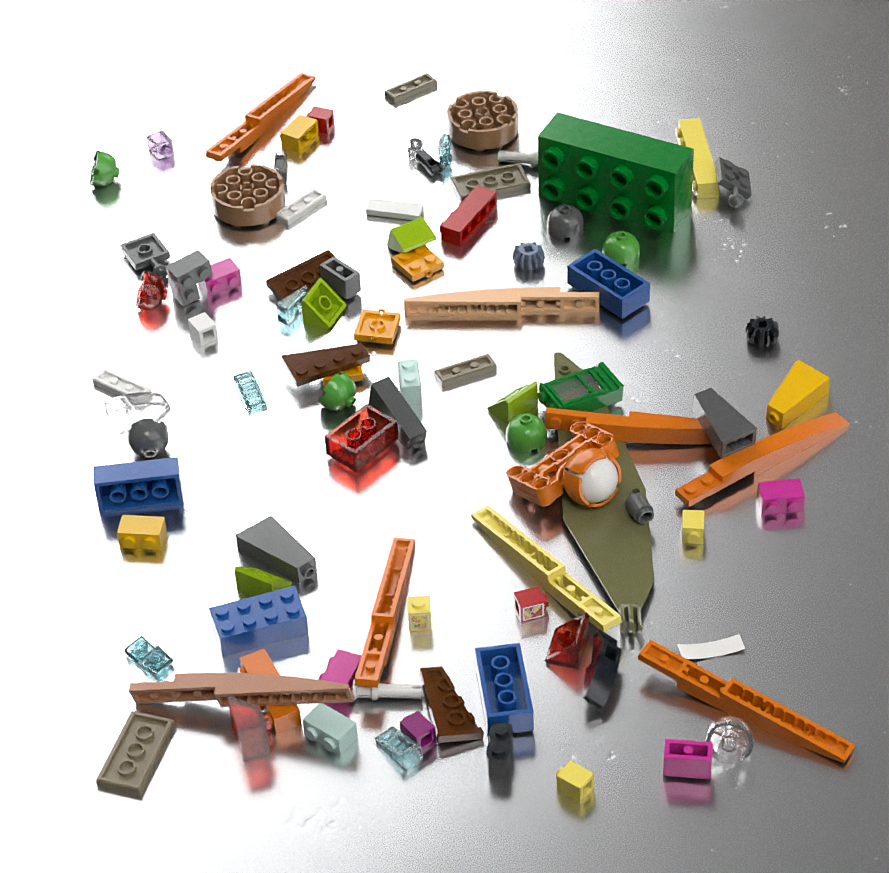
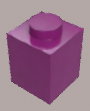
(418, 729)

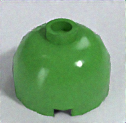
(103, 169)
(622, 248)
(338, 393)
(526, 433)

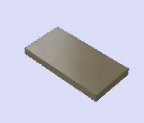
(500, 179)
(135, 752)

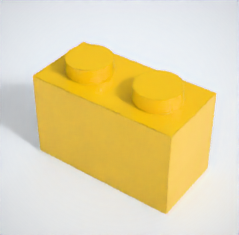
(299, 133)
(141, 532)

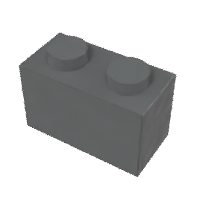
(340, 277)

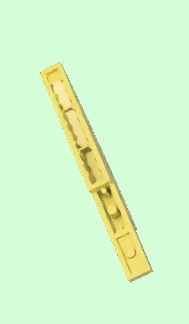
(545, 569)

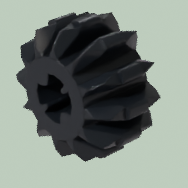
(762, 331)

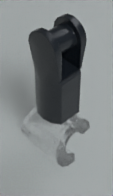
(417, 153)
(280, 166)

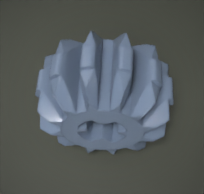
(528, 256)

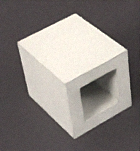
(202, 329)

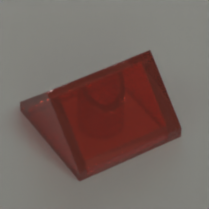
(569, 643)

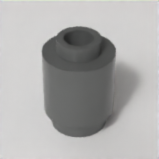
(639, 508)

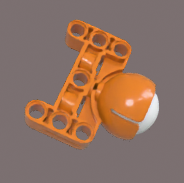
(581, 466)

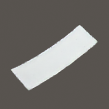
(711, 649)

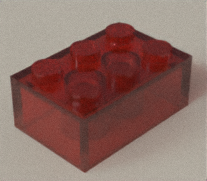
(361, 437)

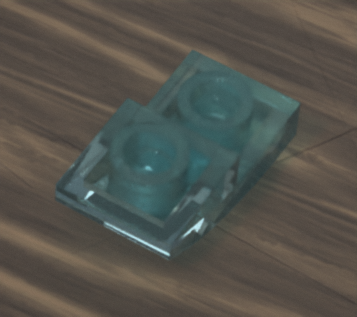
(444, 150)
(149, 657)

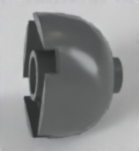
(565, 222)
(148, 437)

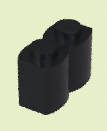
(499, 750)

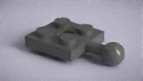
(733, 179)
(155, 253)

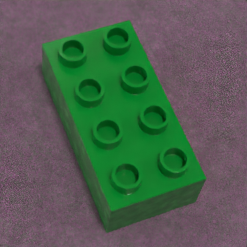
(615, 172)

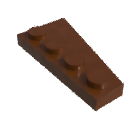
(298, 276)
(321, 363)
(447, 708)

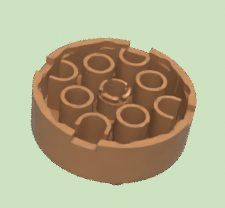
(482, 120)
(247, 195)

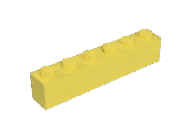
(704, 173)

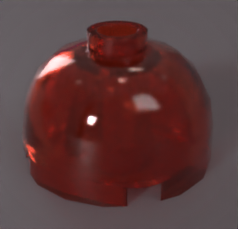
(151, 291)

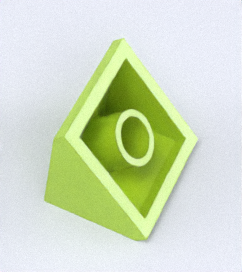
(410, 235)
(321, 305)
(516, 402)
(256, 581)

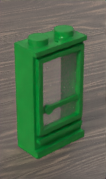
(582, 390)

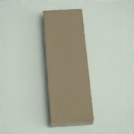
(410, 88)
(465, 370)

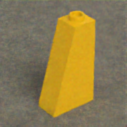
(796, 394)

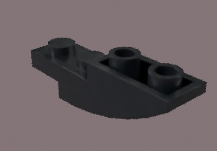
(602, 670)

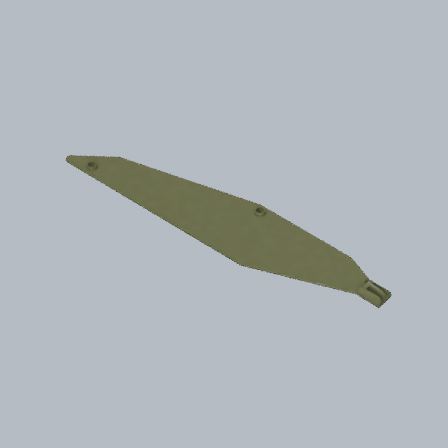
(608, 534)

